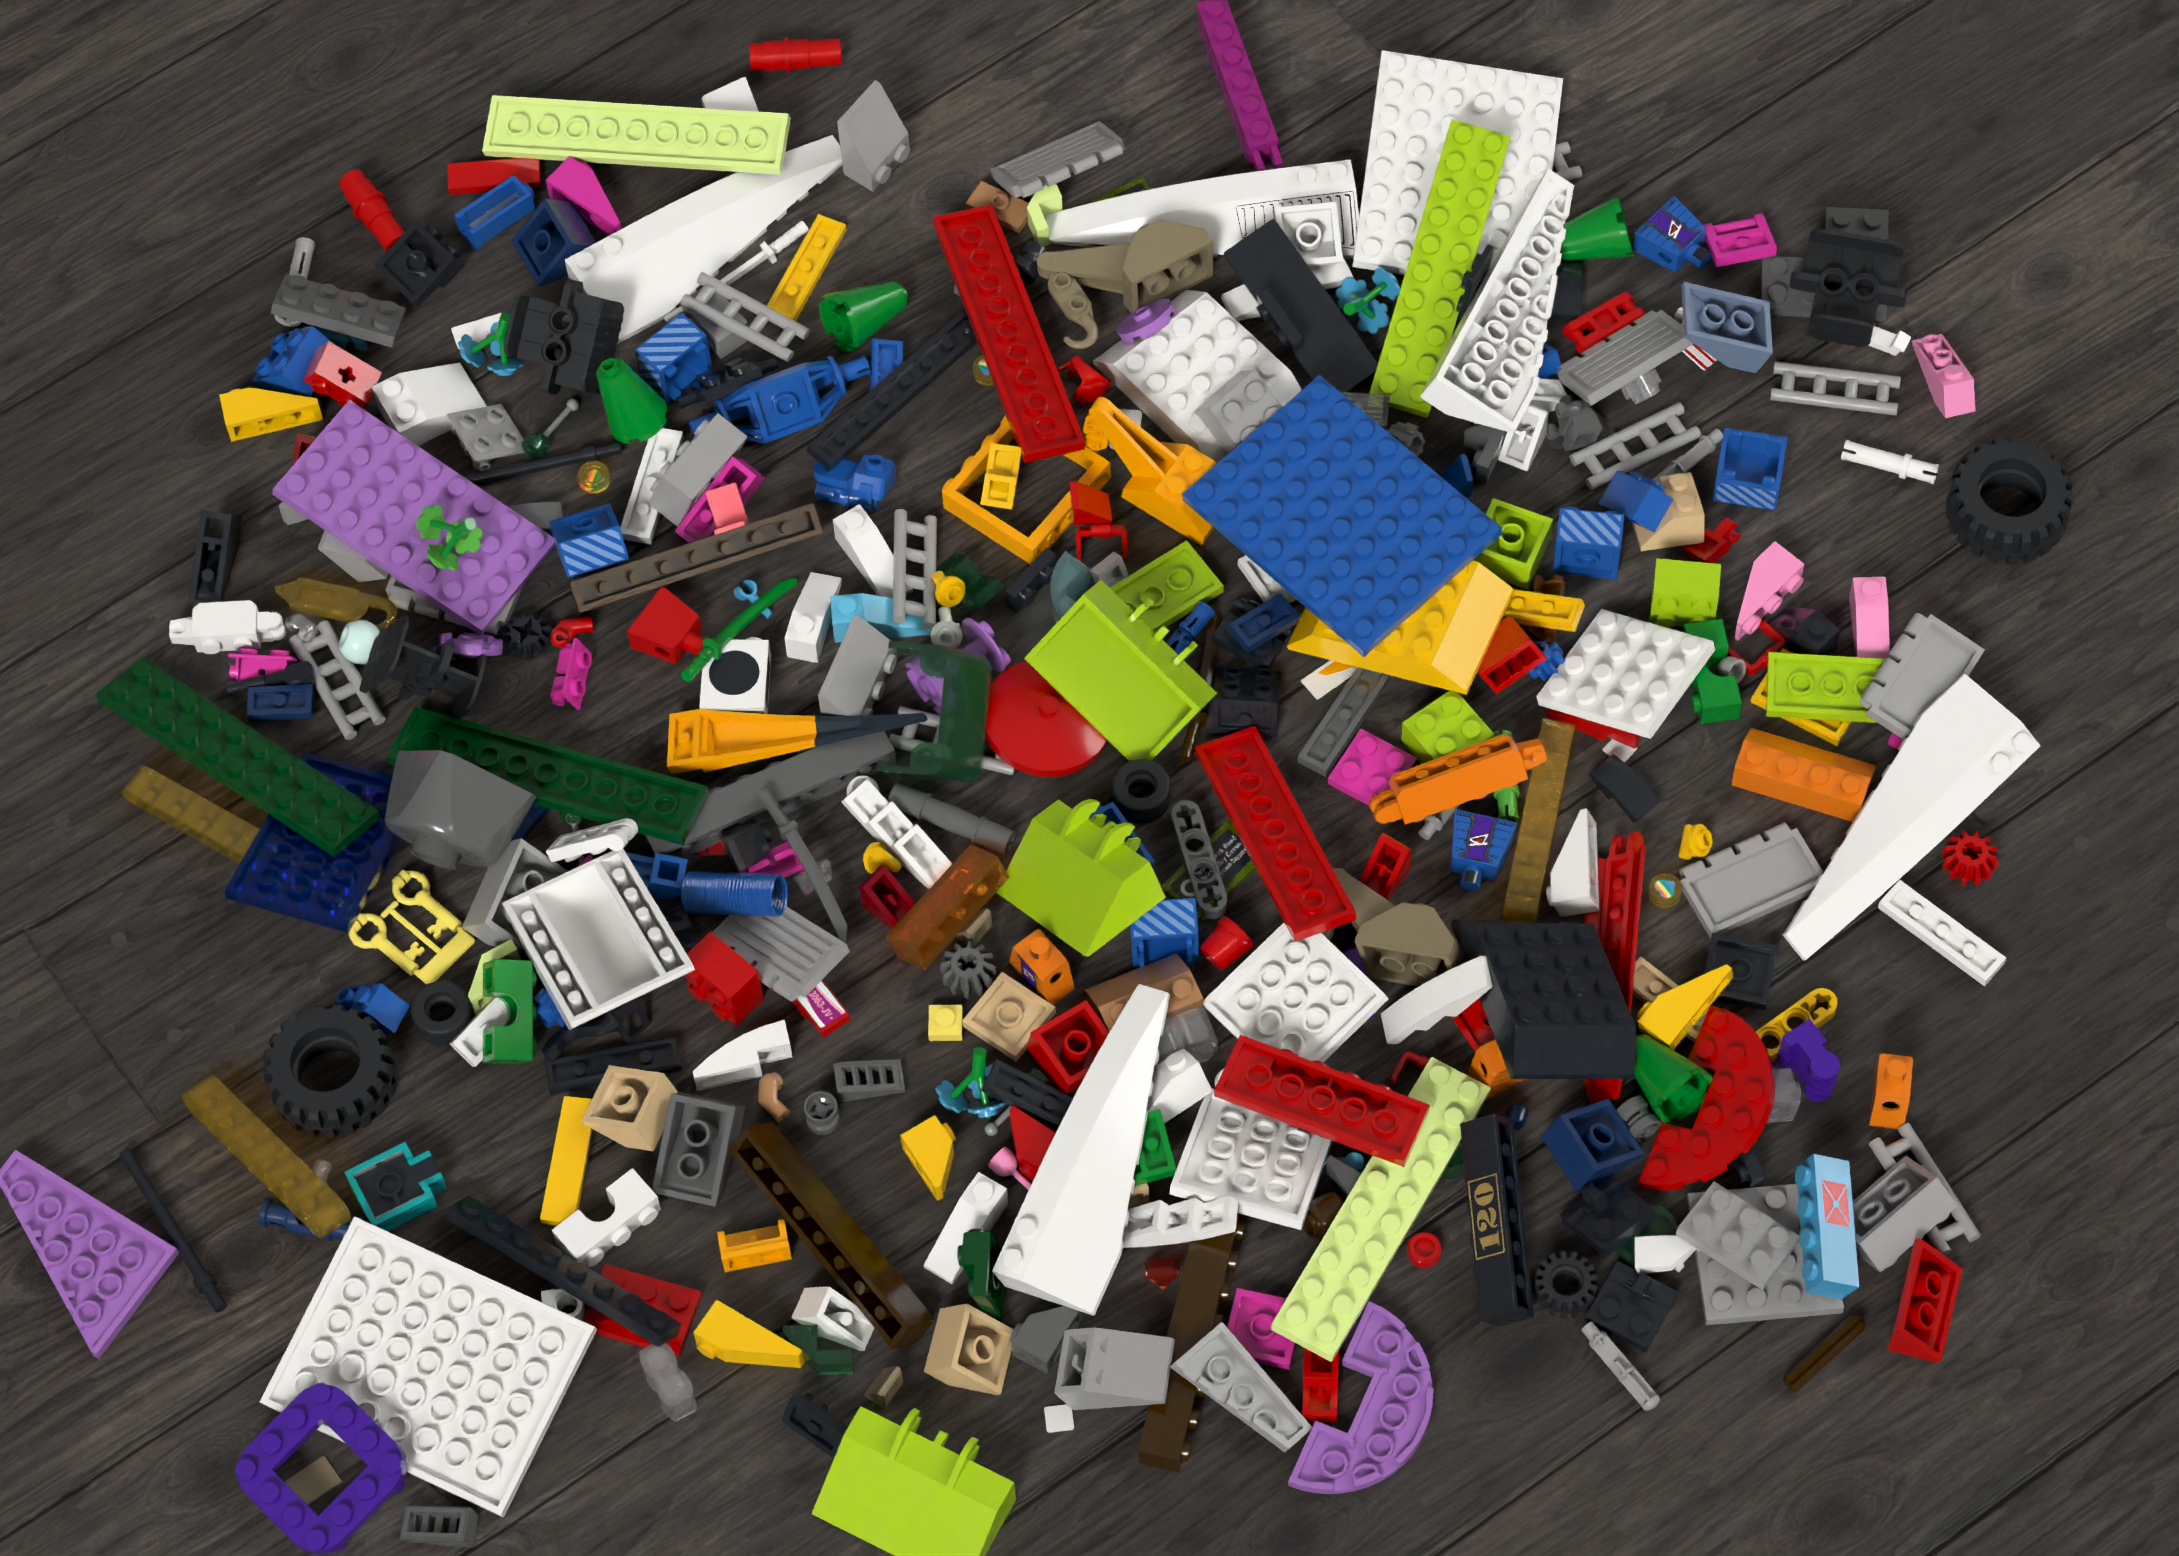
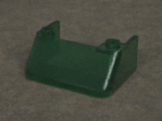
(962, 716)

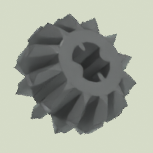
(969, 979)

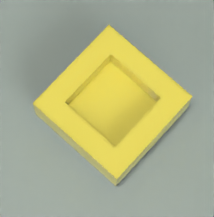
(945, 1023)

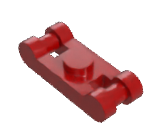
(1602, 321)

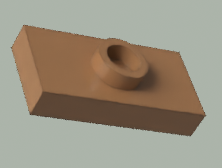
(1009, 210)

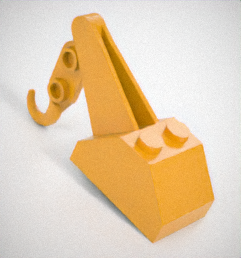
(1157, 468)

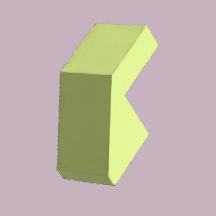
(1043, 203)
(505, 951)

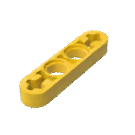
(1778, 1026)

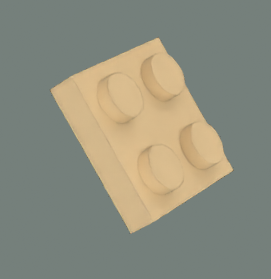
(1008, 1016)

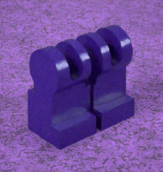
(1806, 1055)

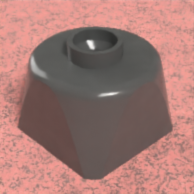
(453, 809)

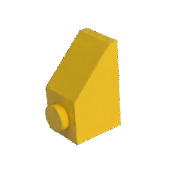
(931, 1153)

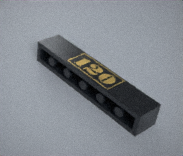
(1496, 1220)

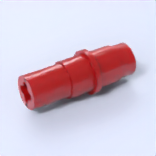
(794, 54)
(371, 208)

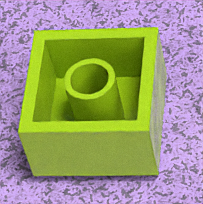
(1520, 547)
(1684, 592)
(1443, 728)

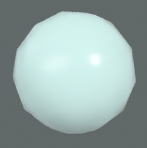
(358, 640)

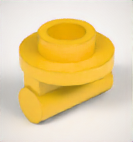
(948, 589)
(1695, 841)
(878, 854)

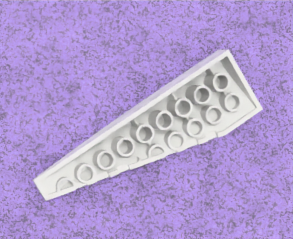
(664, 253)
(1941, 774)
(1079, 1200)

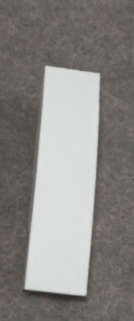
(1243, 305)
(897, 833)
(1439, 997)
(1179, 1223)

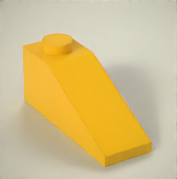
(261, 411)
(1679, 1009)
(741, 1340)

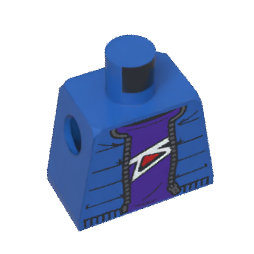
(1672, 237)
(1480, 847)

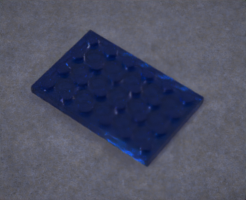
(304, 881)

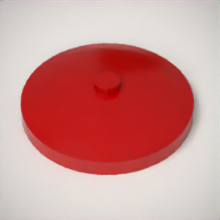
(1037, 726)

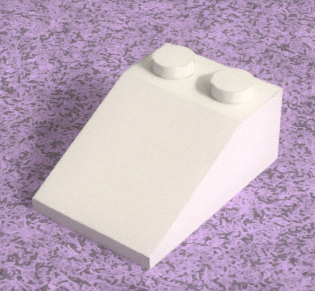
(420, 399)

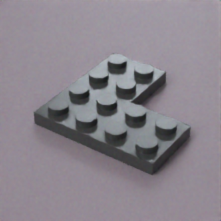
(1777, 269)

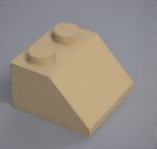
(1683, 520)
(630, 1107)
(969, 1350)

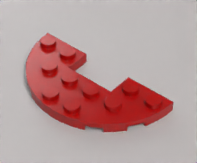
(1731, 1111)

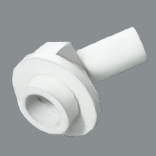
(946, 631)

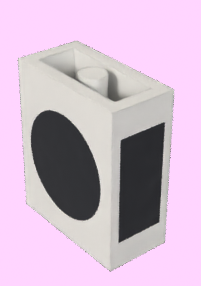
(738, 678)

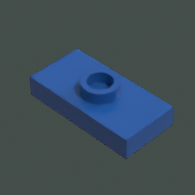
(884, 359)

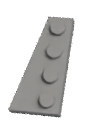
(1241, 1386)

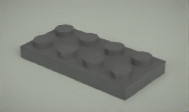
(338, 310)

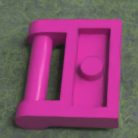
(1740, 241)

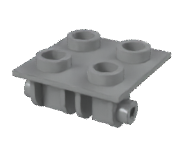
(486, 434)

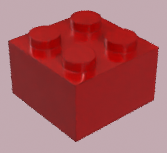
(723, 980)
(1068, 1046)

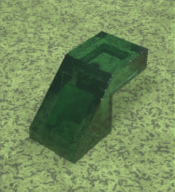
(978, 587)
(824, 1361)

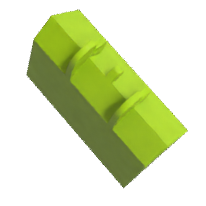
(1121, 673)
(1081, 876)
(912, 1491)

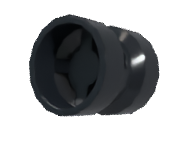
(1027, 261)

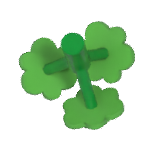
(463, 537)

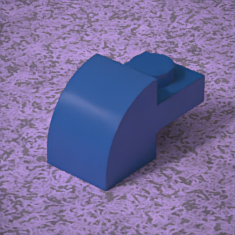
(660, 874)

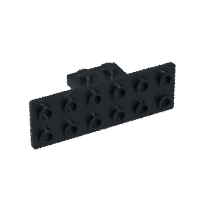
(1300, 308)

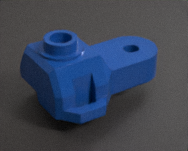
(867, 478)

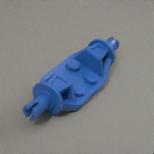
(787, 399)

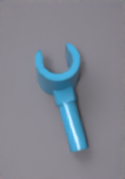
(752, 596)

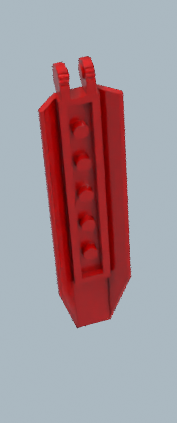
(1617, 926)

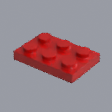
(675, 1300)

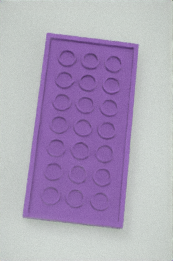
(370, 490)

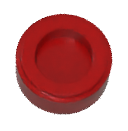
(1424, 1250)

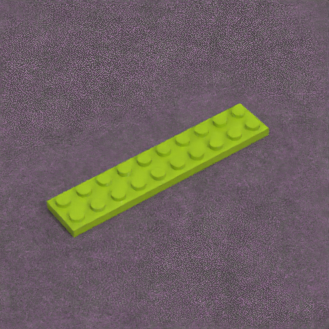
(1438, 261)

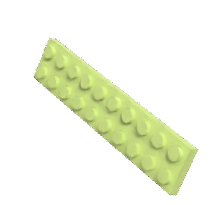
(637, 134)
(1377, 1218)

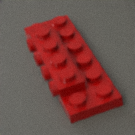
(1322, 1100)

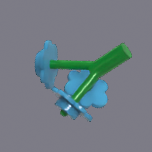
(1356, 298)
(472, 353)
(953, 1099)

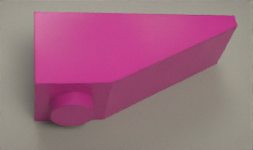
(578, 184)
(700, 521)

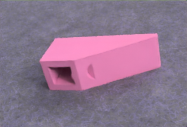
(1945, 375)
(1770, 580)

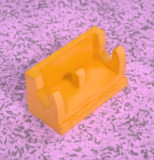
(754, 1247)

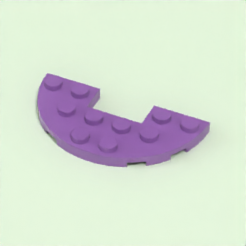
(1389, 1417)

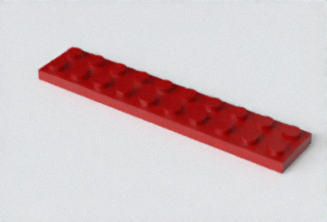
(1008, 333)

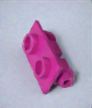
(250, 663)
(574, 663)
(779, 861)

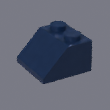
(551, 237)
(1591, 1144)

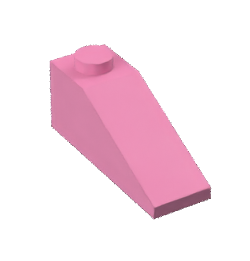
(1870, 617)

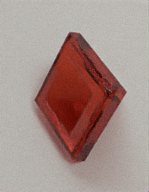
(1162, 1271)

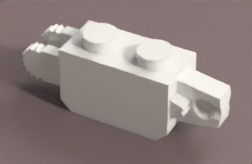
(227, 627)

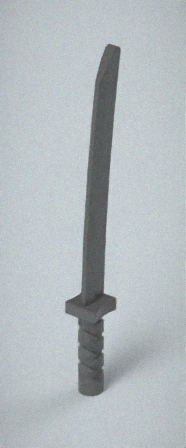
(789, 831)

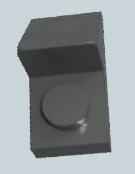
(1488, 445)

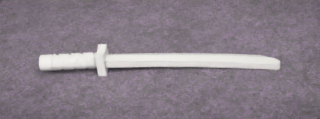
(767, 252)

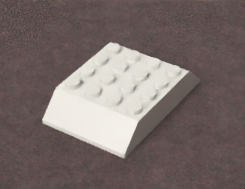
(1188, 364)
(596, 938)

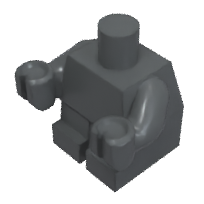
(1576, 424)

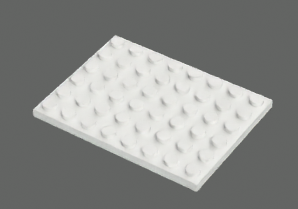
(1408, 133)
(437, 1360)

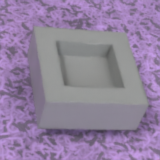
(1110, 570)

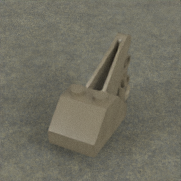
(1154, 266)
(1398, 941)

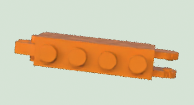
(1456, 779)

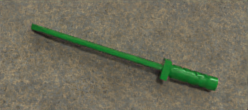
(713, 647)

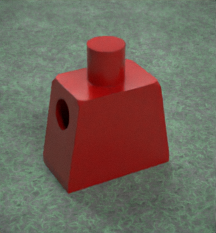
(666, 628)
(1509, 656)

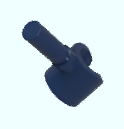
(1517, 1114)

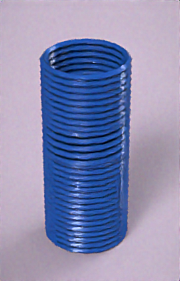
(733, 893)

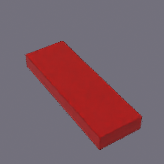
(486, 175)

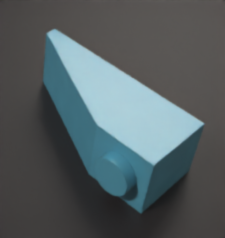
(875, 611)

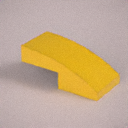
(1001, 476)

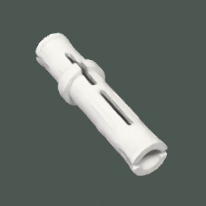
(1890, 462)

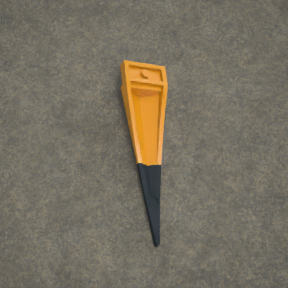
(726, 738)

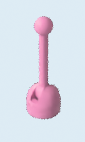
(1006, 1164)

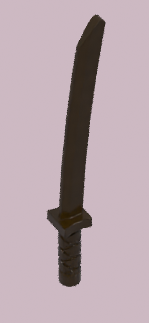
(1206, 674)

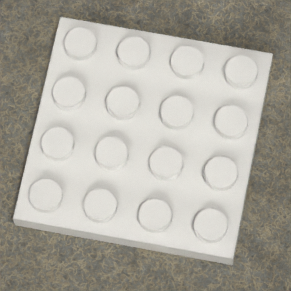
(1626, 673)
(1296, 996)
(1252, 1159)

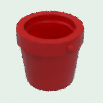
(1225, 943)

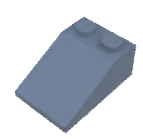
(1728, 326)

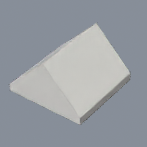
(1312, 231)

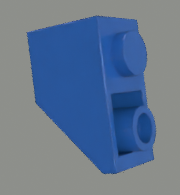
(376, 1002)

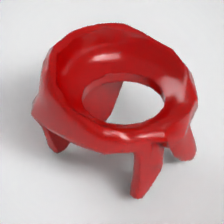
(1093, 383)

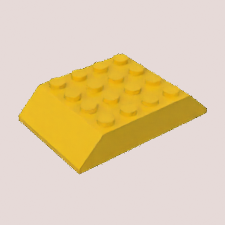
(1436, 644)

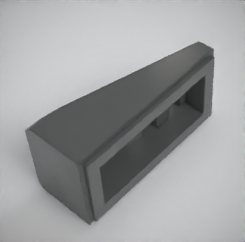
(855, 1068)
(461, 1529)

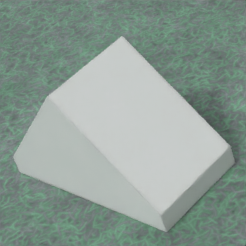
(1522, 445)

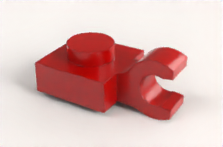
(1715, 543)

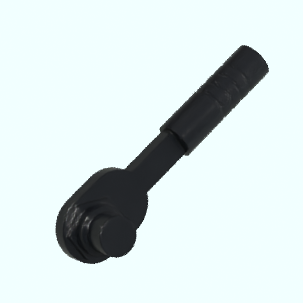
(293, 674)

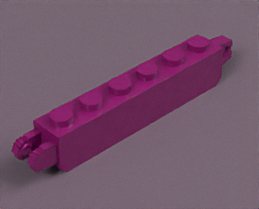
(1238, 84)

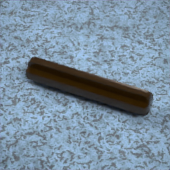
(1824, 1353)

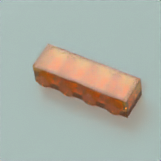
(947, 907)

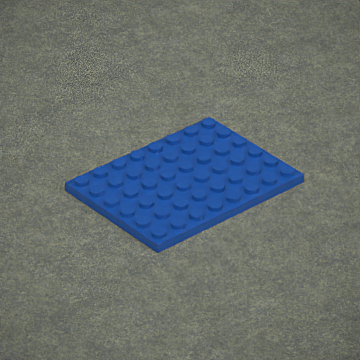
(1342, 515)

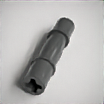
(952, 818)

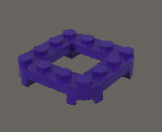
(356, 1503)

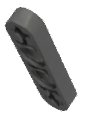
(1199, 859)

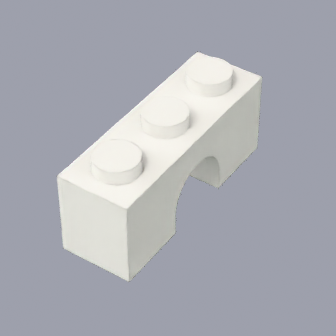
(589, 1240)

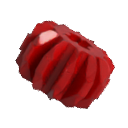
(1970, 858)

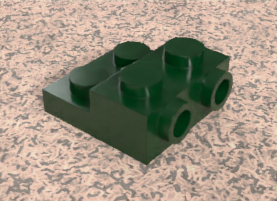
(978, 1259)

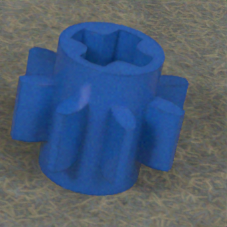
(1549, 666)
(546, 1010)

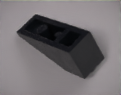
(214, 556)

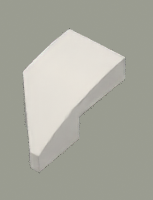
(1661, 1253)

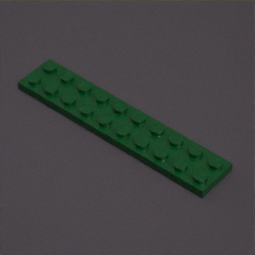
(238, 756)
(562, 776)

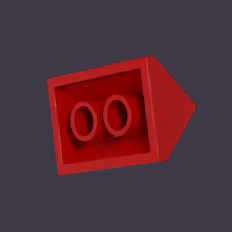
(1925, 1304)

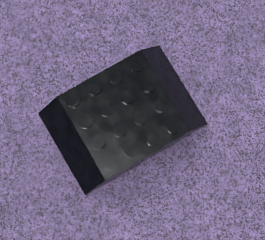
(1552, 999)

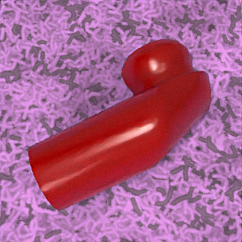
(569, 628)

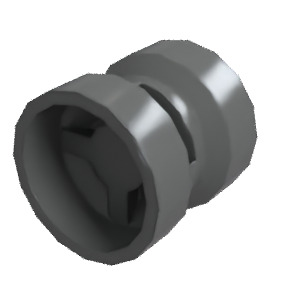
(820, 1105)
(1638, 1118)

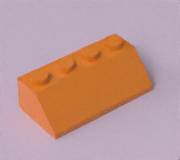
(1802, 774)

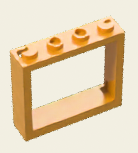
(1051, 528)

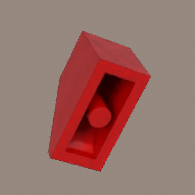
(1030, 1141)

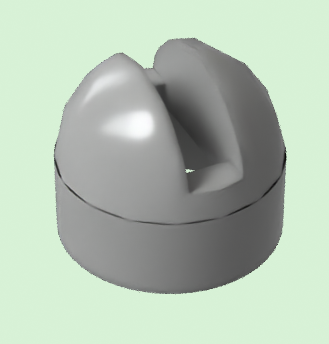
(1732, 666)

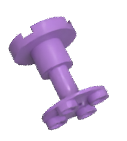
(980, 641)

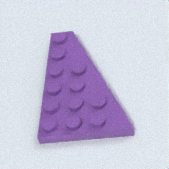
(89, 1250)

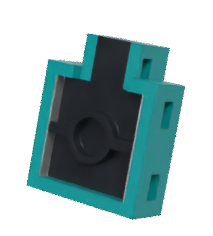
(396, 1186)

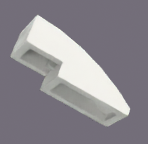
(742, 1057)

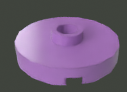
(1146, 320)
(472, 644)

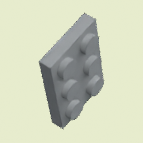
(1738, 1235)

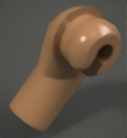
(767, 1096)

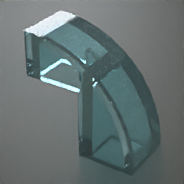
(1067, 583)

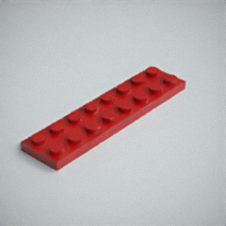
(1275, 834)

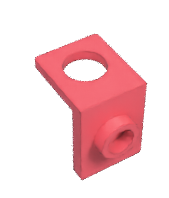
(727, 508)

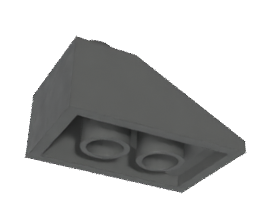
(697, 1148)

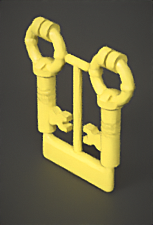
(443, 959)

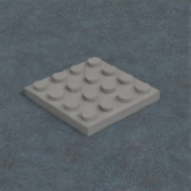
(1735, 1300)

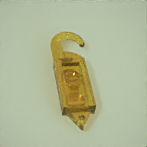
(334, 601)

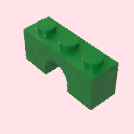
(1714, 696)
(513, 984)

